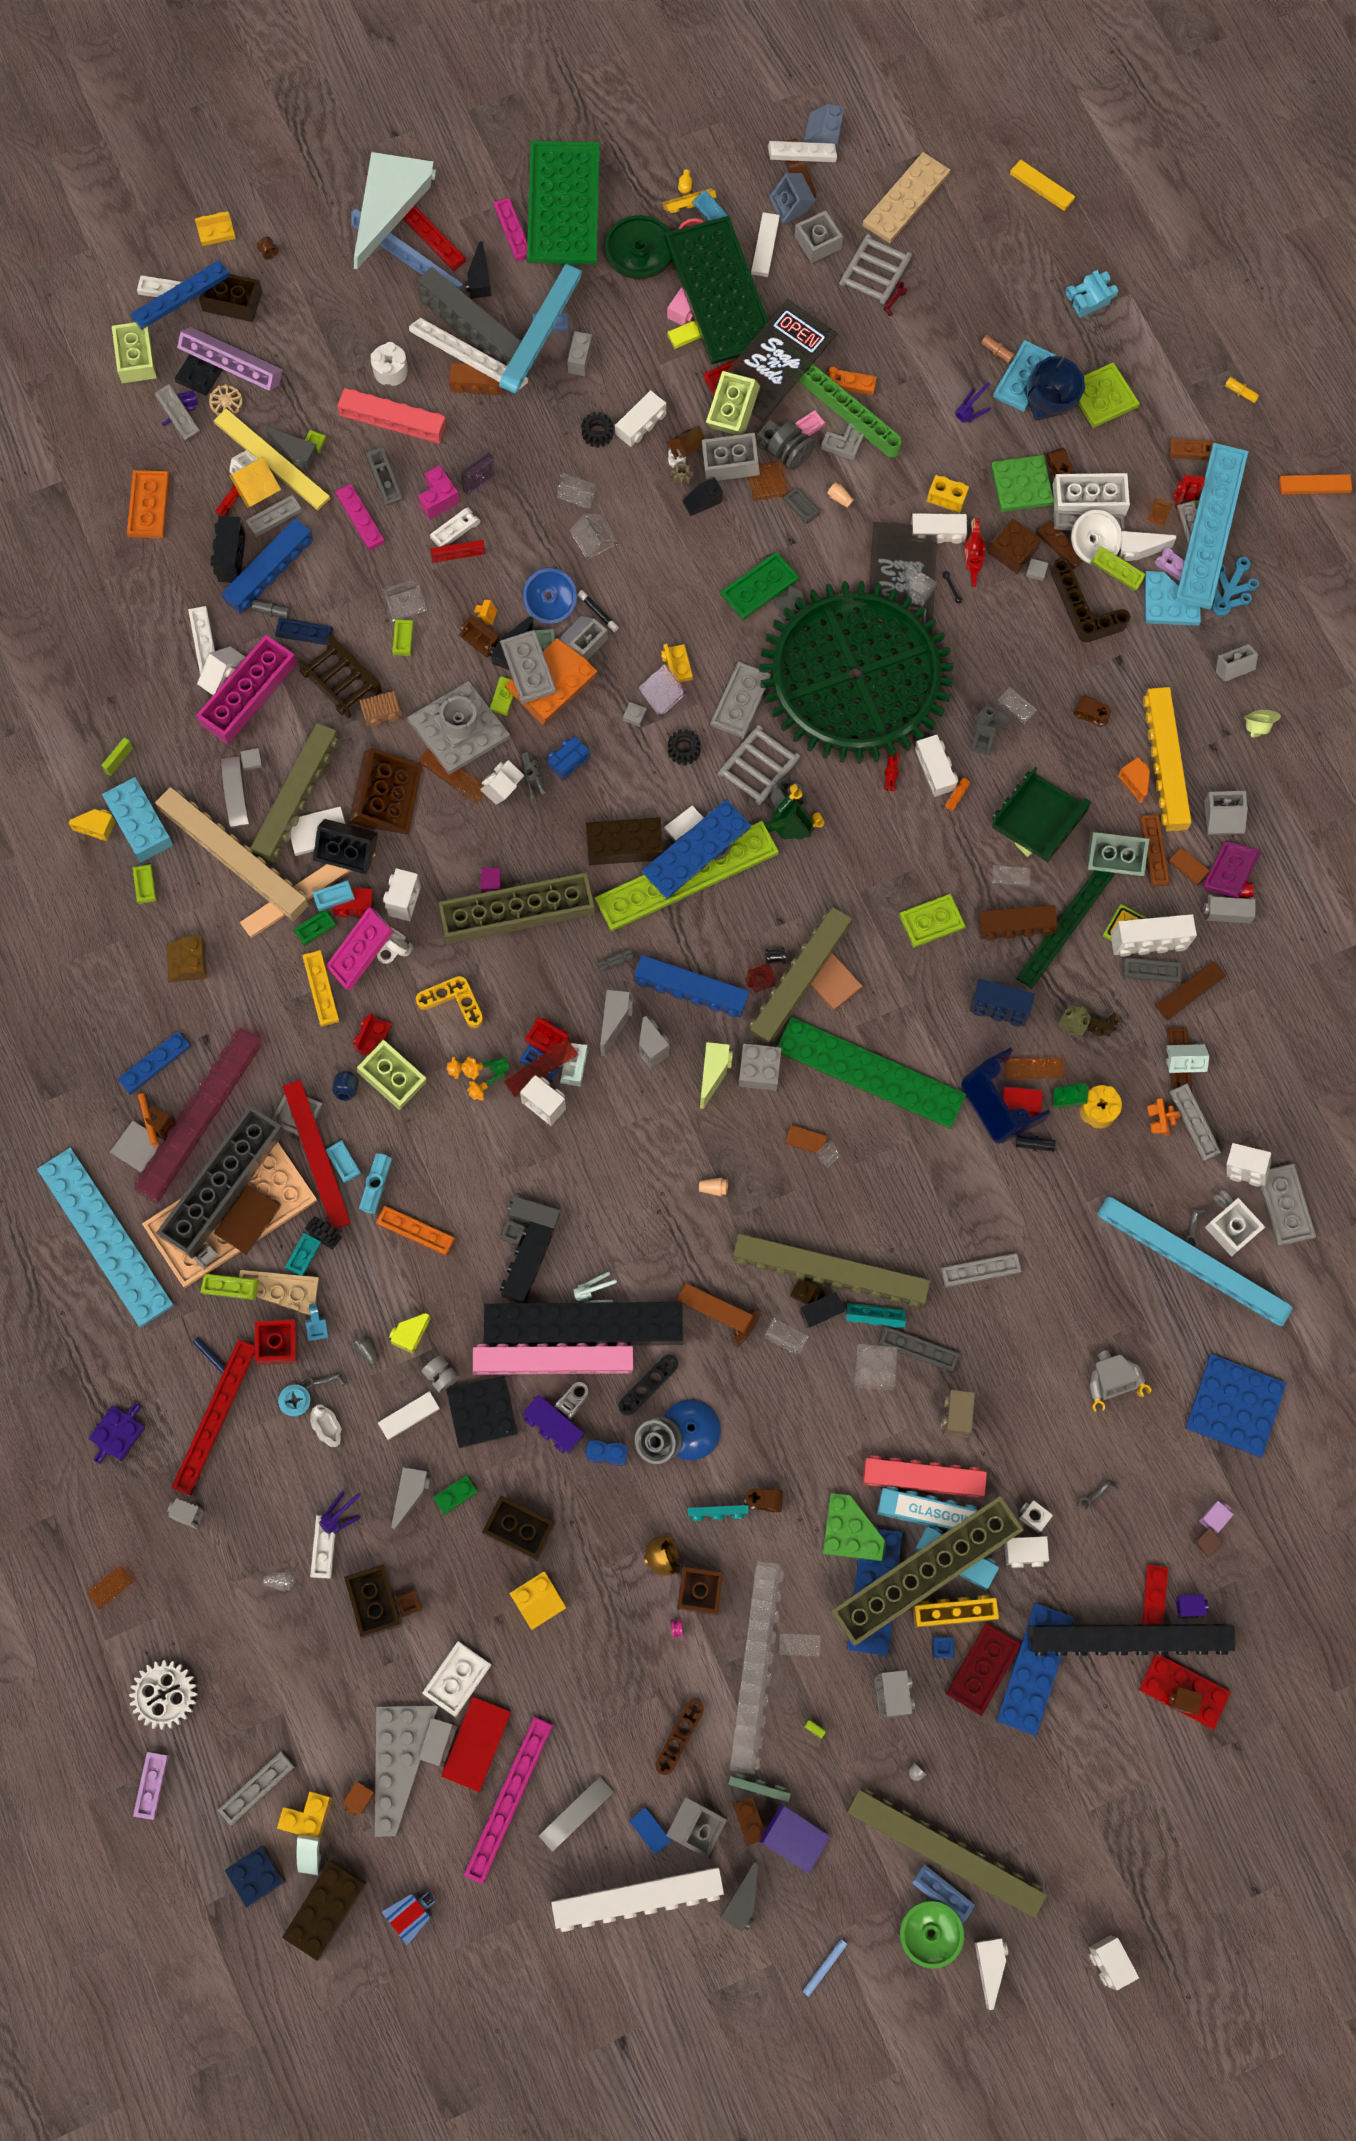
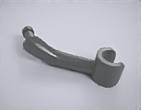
(1193, 1225)
(323, 1380)
(1096, 1494)

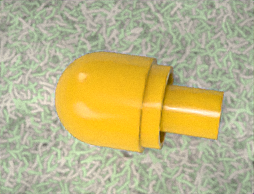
(685, 182)

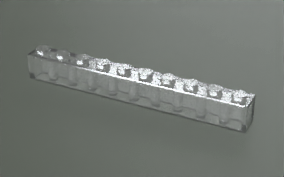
(755, 1668)

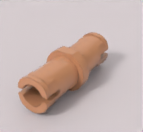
(998, 349)

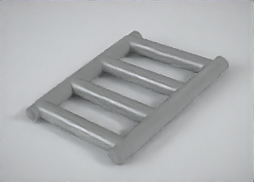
(883, 297)
(747, 745)

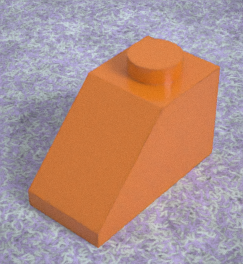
(1136, 778)

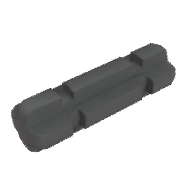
(615, 960)

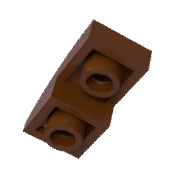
(740, 1337)

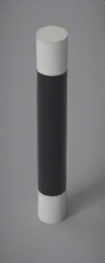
(598, 611)

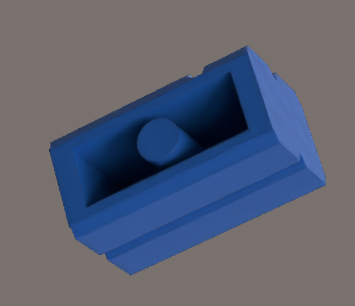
(568, 757)

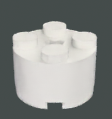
(389, 364)

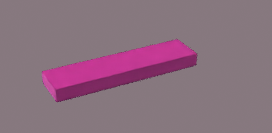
(511, 228)

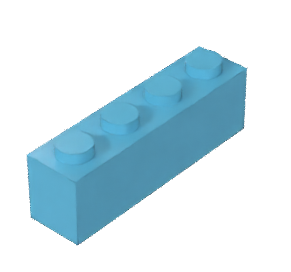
(978, 1574)

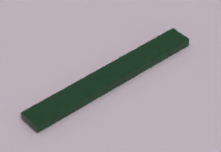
(1065, 927)

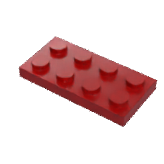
(1166, 1675)

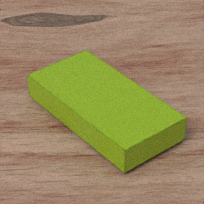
(403, 637)
(117, 756)
(144, 884)

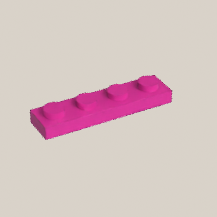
(359, 517)

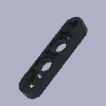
(648, 1385)

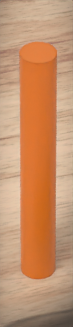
(146, 1114)

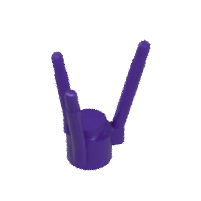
(188, 399)
(965, 411)
(329, 1523)

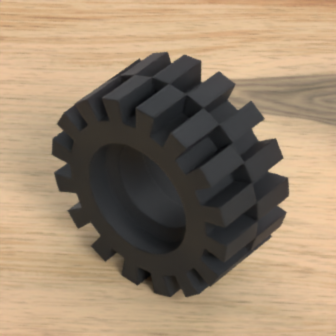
(597, 420)
(679, 737)
(323, 1232)

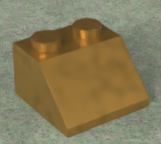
(186, 959)

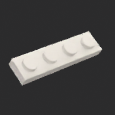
(802, 151)

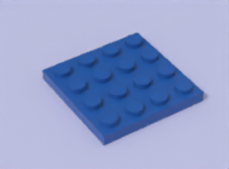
(1235, 1406)

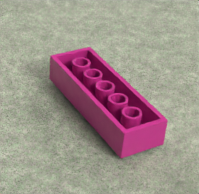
(246, 689)

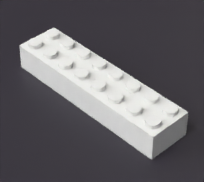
(637, 1897)

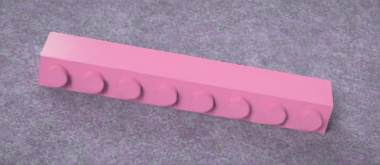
(553, 1360)

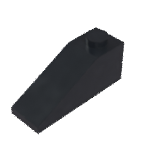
(478, 277)
(497, 653)

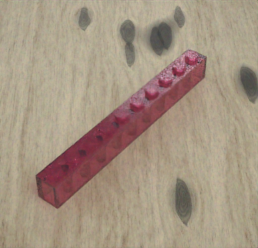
(198, 1115)

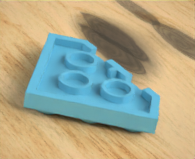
(1161, 603)

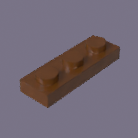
(1059, 543)

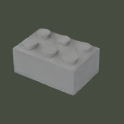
(730, 457)

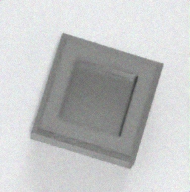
(1037, 569)
(251, 759)

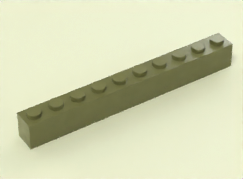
(831, 1270)
(946, 1853)

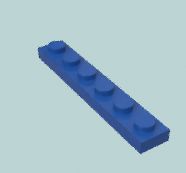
(180, 295)

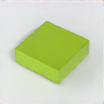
(316, 438)
(815, 1729)

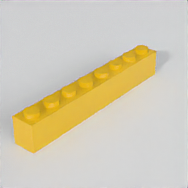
(1167, 759)

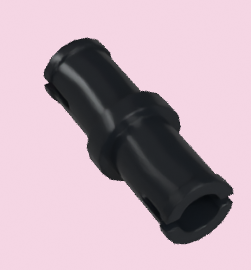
(1035, 1143)

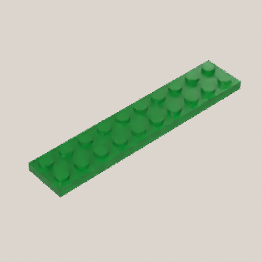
(871, 1073)

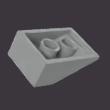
(616, 1012)

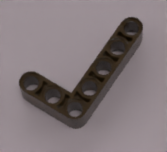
(1080, 606)

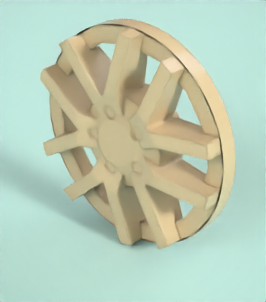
(225, 400)

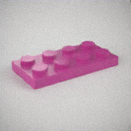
(359, 948)

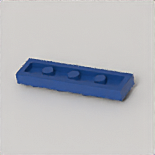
(154, 1063)

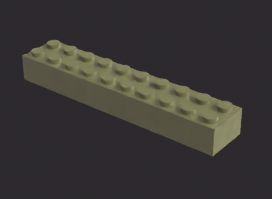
(926, 1571)

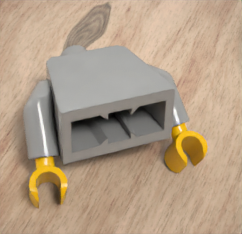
(1115, 1377)

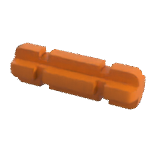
(957, 794)

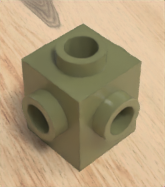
(1075, 1020)

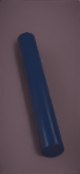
(209, 1354)

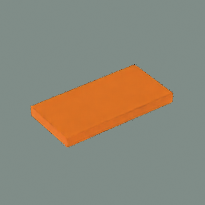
(148, 504)

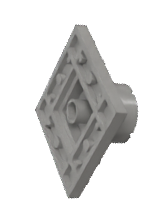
(458, 727)

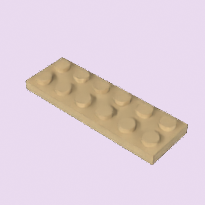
(906, 197)

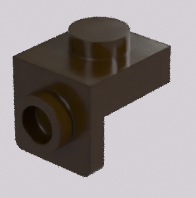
(1101, 1027)
(806, 1292)

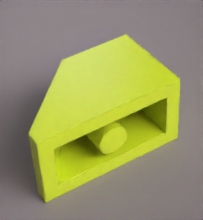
(410, 1332)

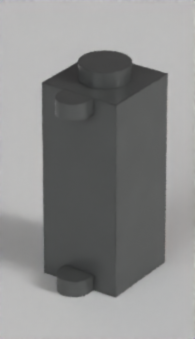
(528, 1211)

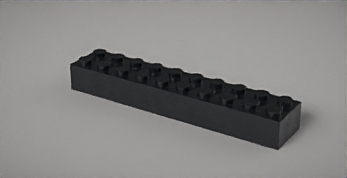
(584, 1323)

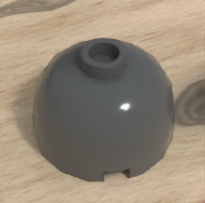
(782, 790)

